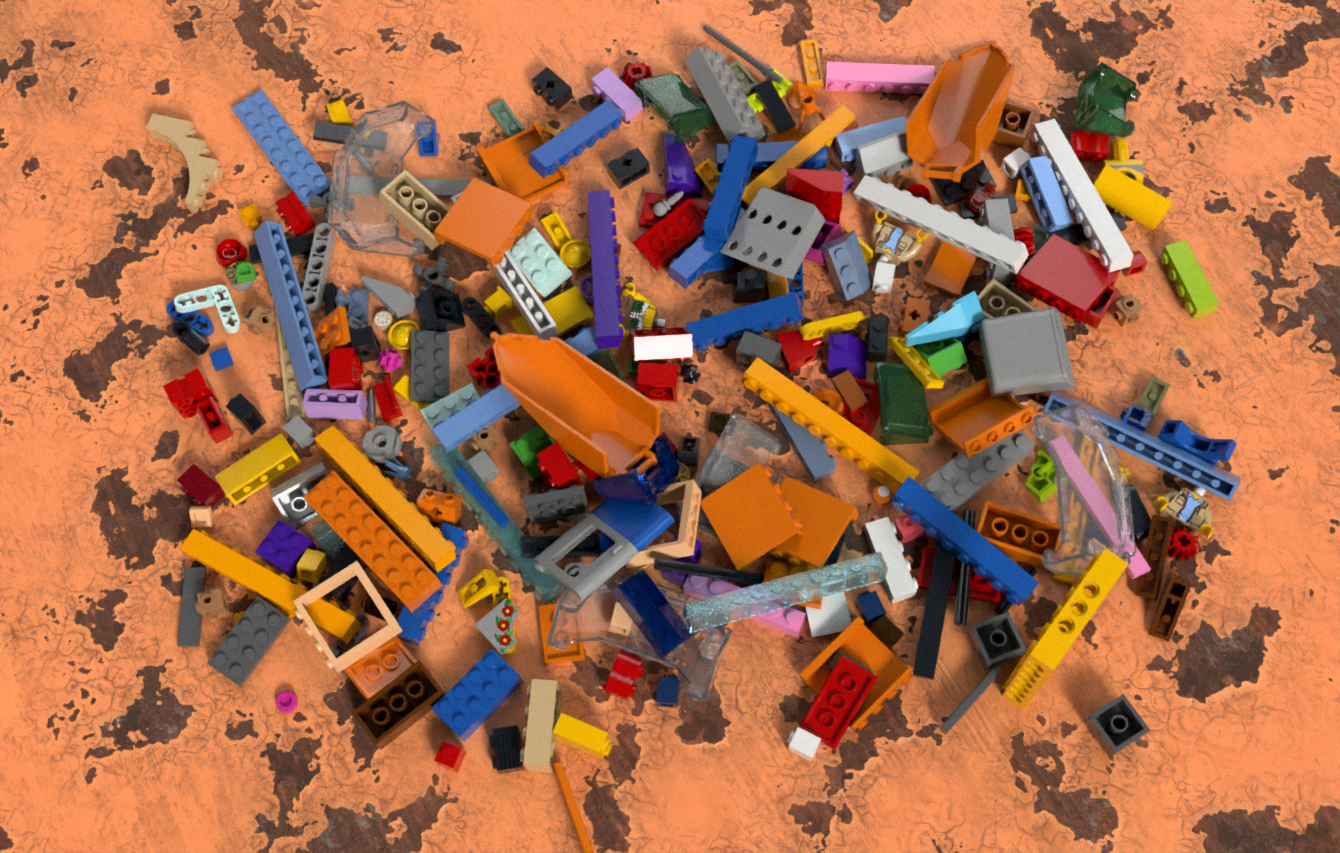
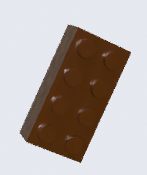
(399, 705)

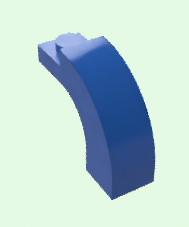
(1211, 450)

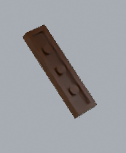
(1155, 556)

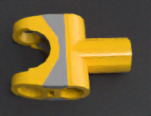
(1121, 161)

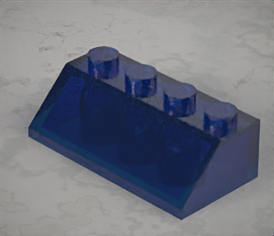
(652, 613)

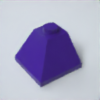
(845, 354)

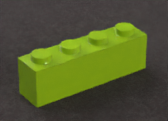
(1189, 279)

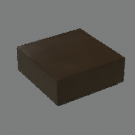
(718, 422)

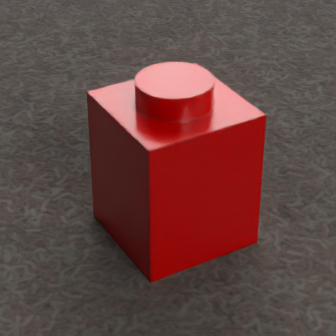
(450, 756)

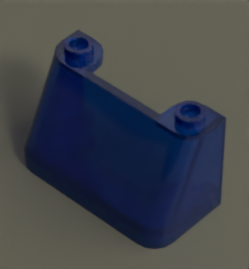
(645, 487)

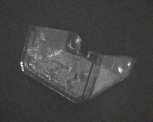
(736, 451)

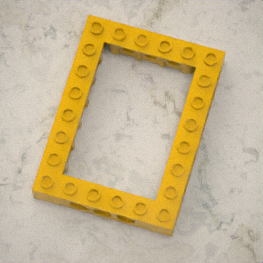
(1063, 628)

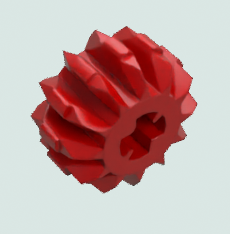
(635, 72)
(1025, 235)
(1183, 544)

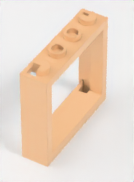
(691, 496)
(362, 648)

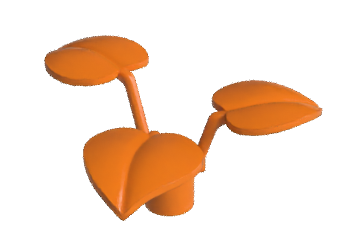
(804, 98)

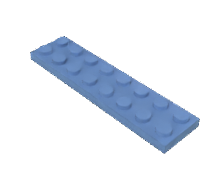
(282, 147)

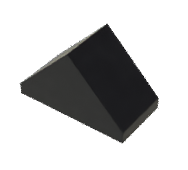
(689, 451)

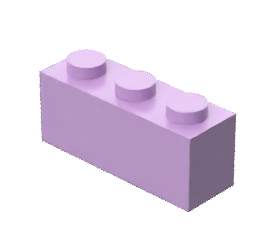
(611, 88)
(335, 404)

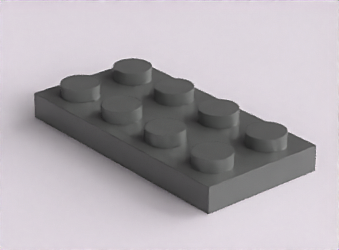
(429, 366)
(249, 641)

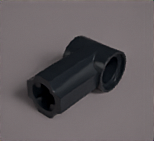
(190, 338)

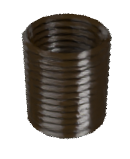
(371, 608)
(886, 631)

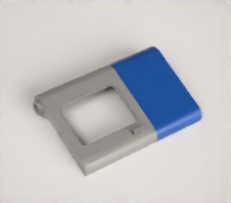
(625, 523)

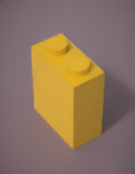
(582, 736)

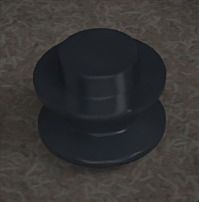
(690, 373)

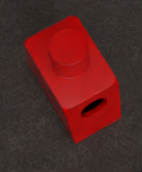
(797, 351)

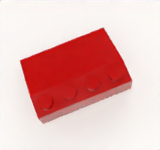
(818, 188)

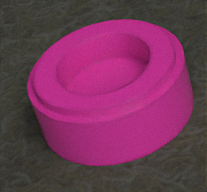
(287, 701)

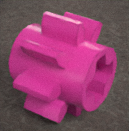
(390, 359)

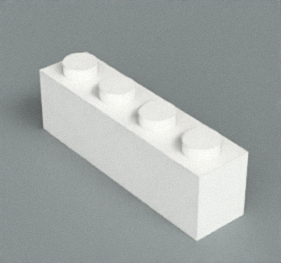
(898, 578)

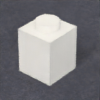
(1012, 162)
(883, 277)
(803, 743)

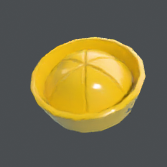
(575, 253)
(400, 334)

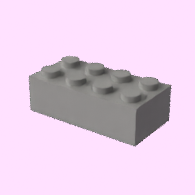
(997, 217)

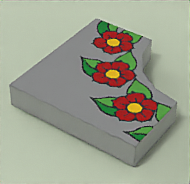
(498, 626)

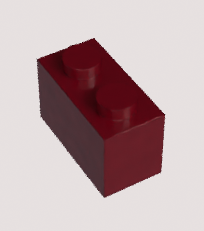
(201, 486)

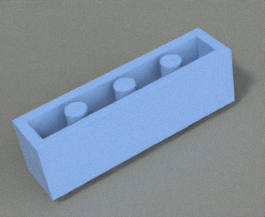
(847, 142)
(1046, 194)

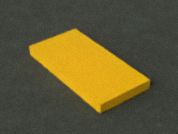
(566, 310)

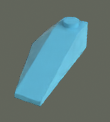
(958, 321)

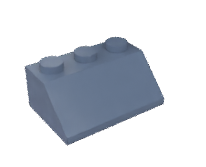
(847, 265)

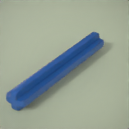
(481, 497)

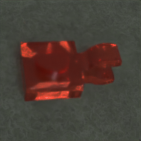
(978, 197)

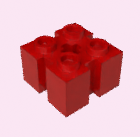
(485, 371)
(188, 392)

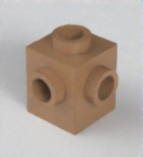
(1126, 310)
(259, 320)
(485, 440)
(212, 603)

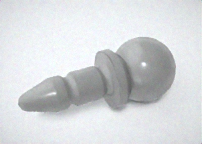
(661, 208)

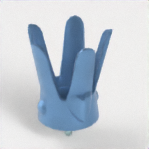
(403, 472)

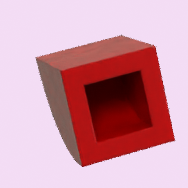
(1137, 265)

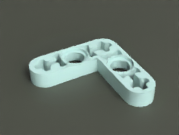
(213, 299)

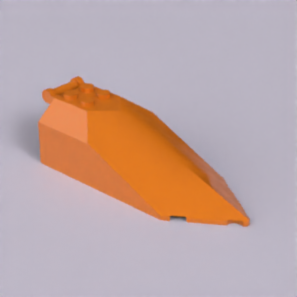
(960, 112)
(579, 403)

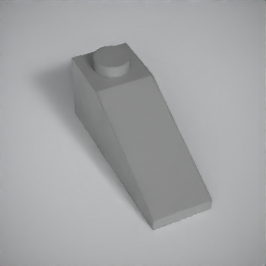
(391, 297)

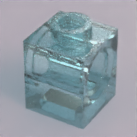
(328, 538)

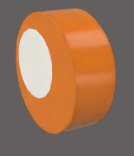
(882, 495)

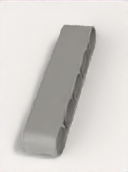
(318, 259)

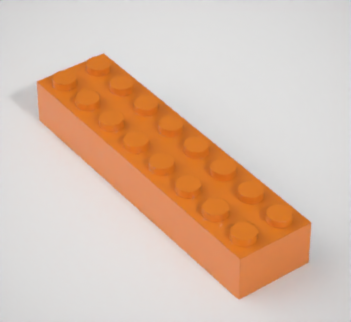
(372, 541)

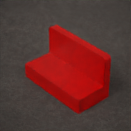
(387, 400)

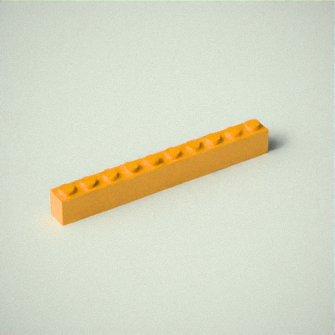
(827, 425)
(386, 499)
(268, 584)

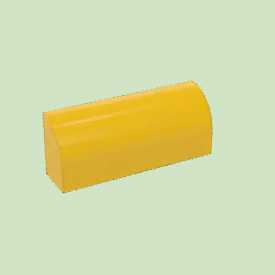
(1131, 197)
(257, 469)

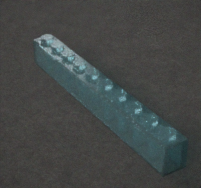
(544, 585)
(784, 592)

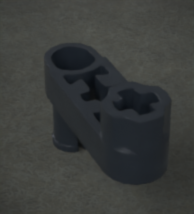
(477, 312)

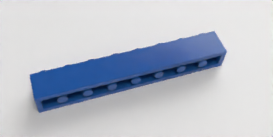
(964, 541)

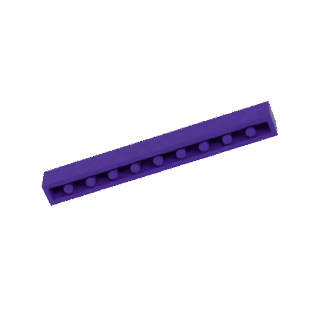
(604, 270)

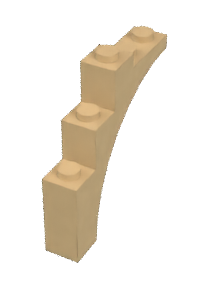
(183, 136)

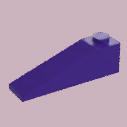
(679, 169)

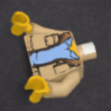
(894, 244)
(1187, 509)

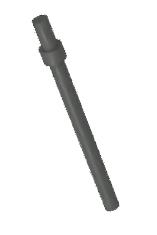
(766, 70)

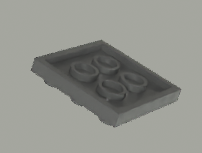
(556, 504)

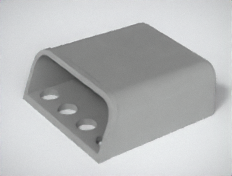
(775, 233)
(1026, 353)

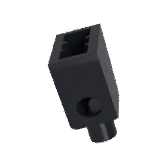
(750, 287)

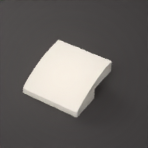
(831, 617)

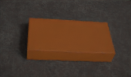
(849, 390)

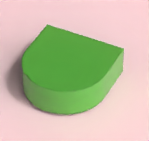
(245, 272)

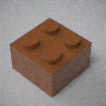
(1014, 125)

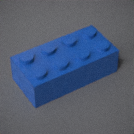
(477, 694)

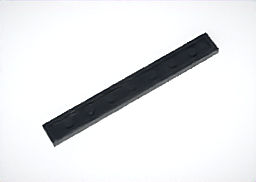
(934, 613)

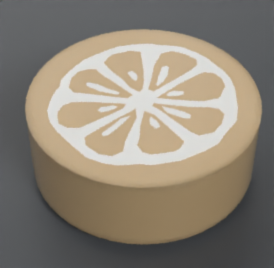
(383, 320)

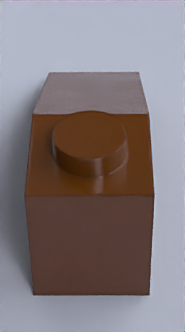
(1169, 606)

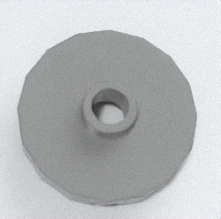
(377, 436)

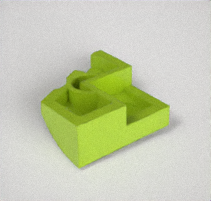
(1042, 477)

